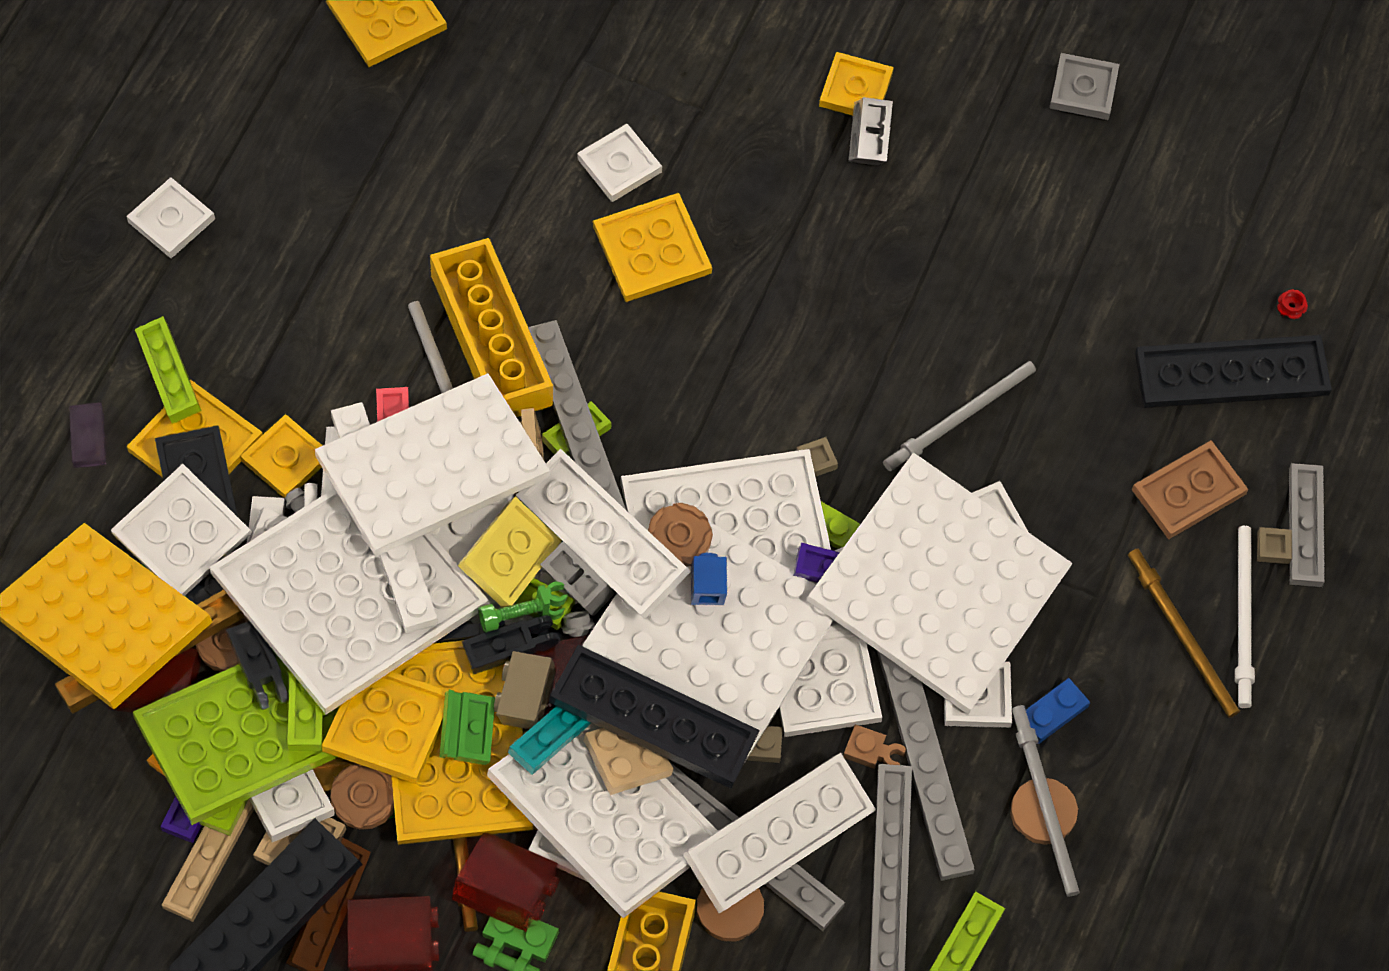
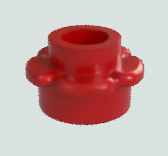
(1292, 297)

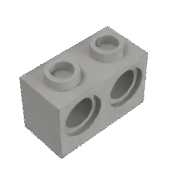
(870, 131)
(578, 578)

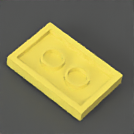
(509, 553)

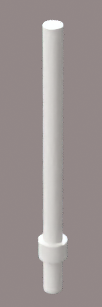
(1244, 672)

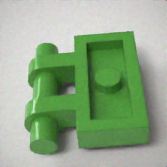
(531, 944)

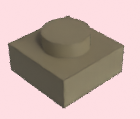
(821, 455)
(1274, 545)
(768, 747)

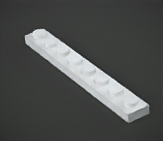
(400, 562)

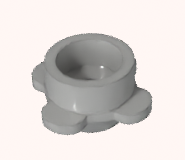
(577, 623)

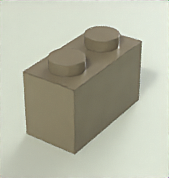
(525, 690)

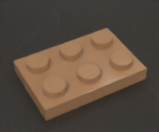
(1189, 489)

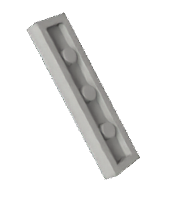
(1307, 524)

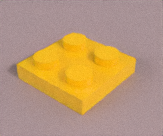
(852, 80)
(283, 456)

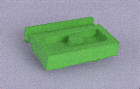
(467, 727)

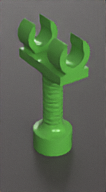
(491, 617)

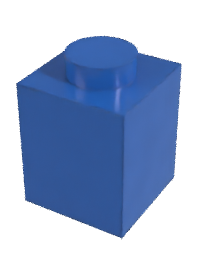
(708, 579)

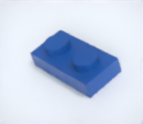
(1056, 709)

